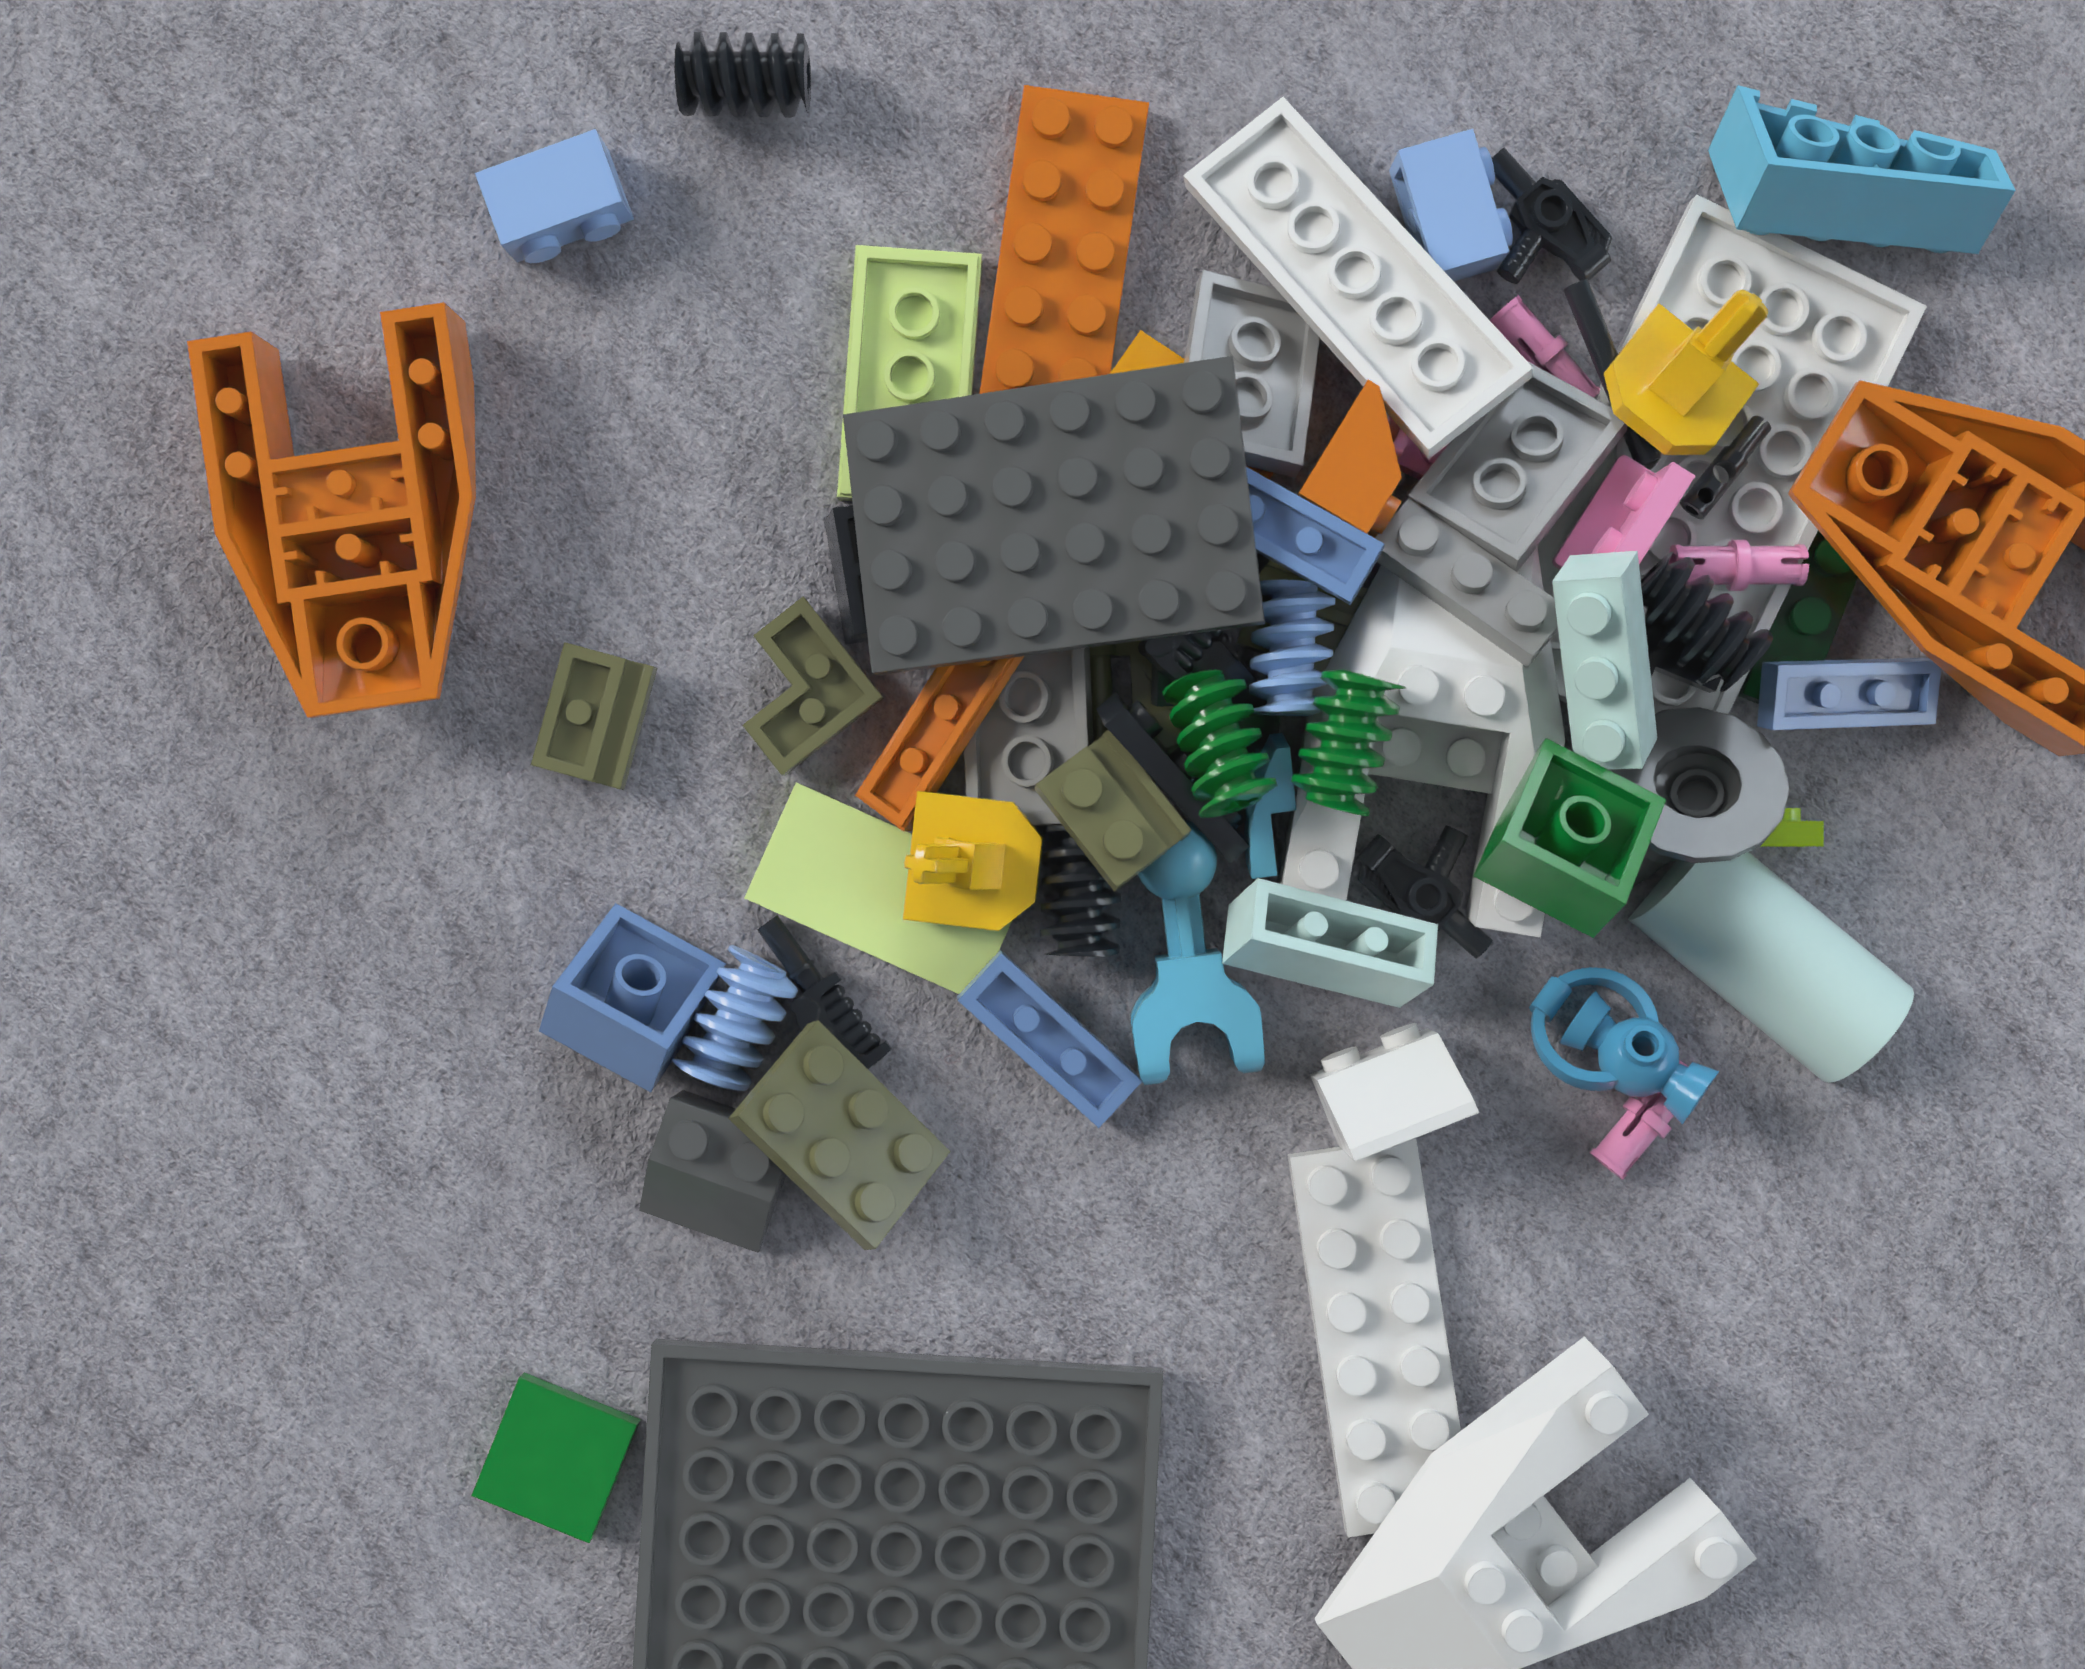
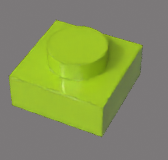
(1796, 833)

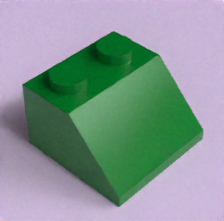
(1571, 839)

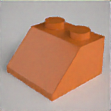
(1358, 467)

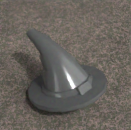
(1719, 784)

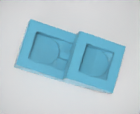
(1258, 825)

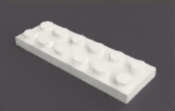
(1357, 277)
(1374, 1322)

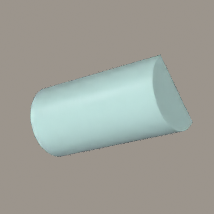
(1777, 962)

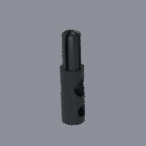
(1708, 488)

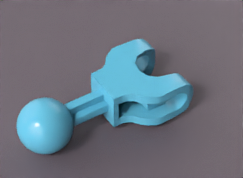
(1190, 978)

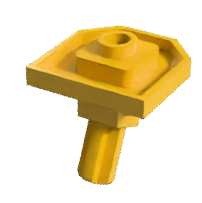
(1681, 382)
(970, 862)

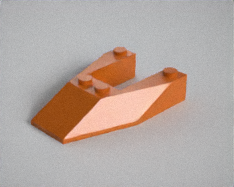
(1954, 534)
(352, 547)

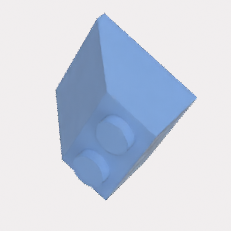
(630, 997)

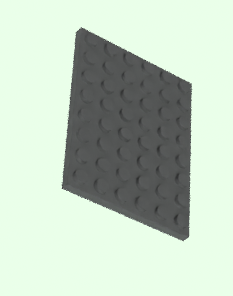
(894, 1510)

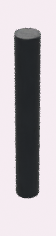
(1603, 352)

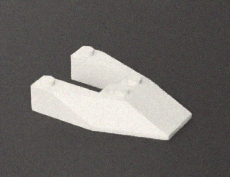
(1462, 724)
(1487, 1570)

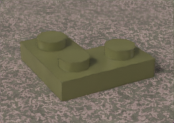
(824, 694)

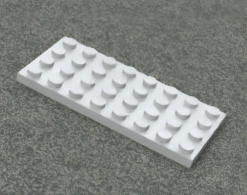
(1817, 341)

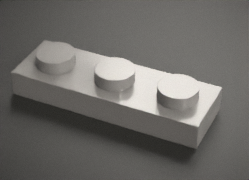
(1468, 582)

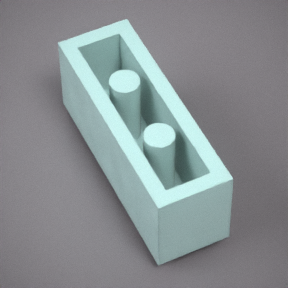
(1606, 658)
(1330, 943)

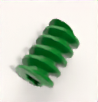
(1346, 740)
(1217, 742)

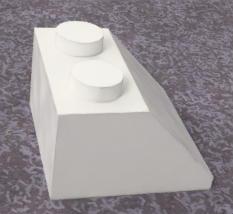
(1391, 1091)

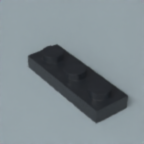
(1137, 732)

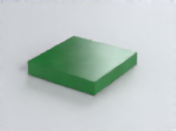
(556, 1457)

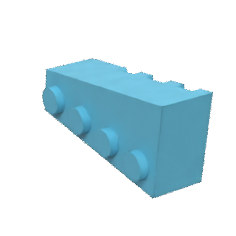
(1854, 181)

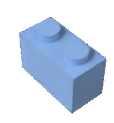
(555, 198)
(1451, 205)

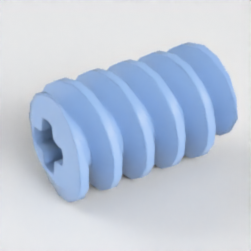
(1290, 648)
(737, 1022)

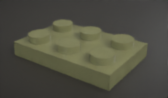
(840, 1135)

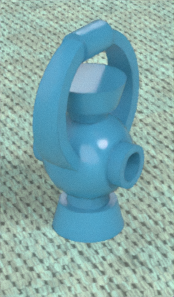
(1633, 1055)

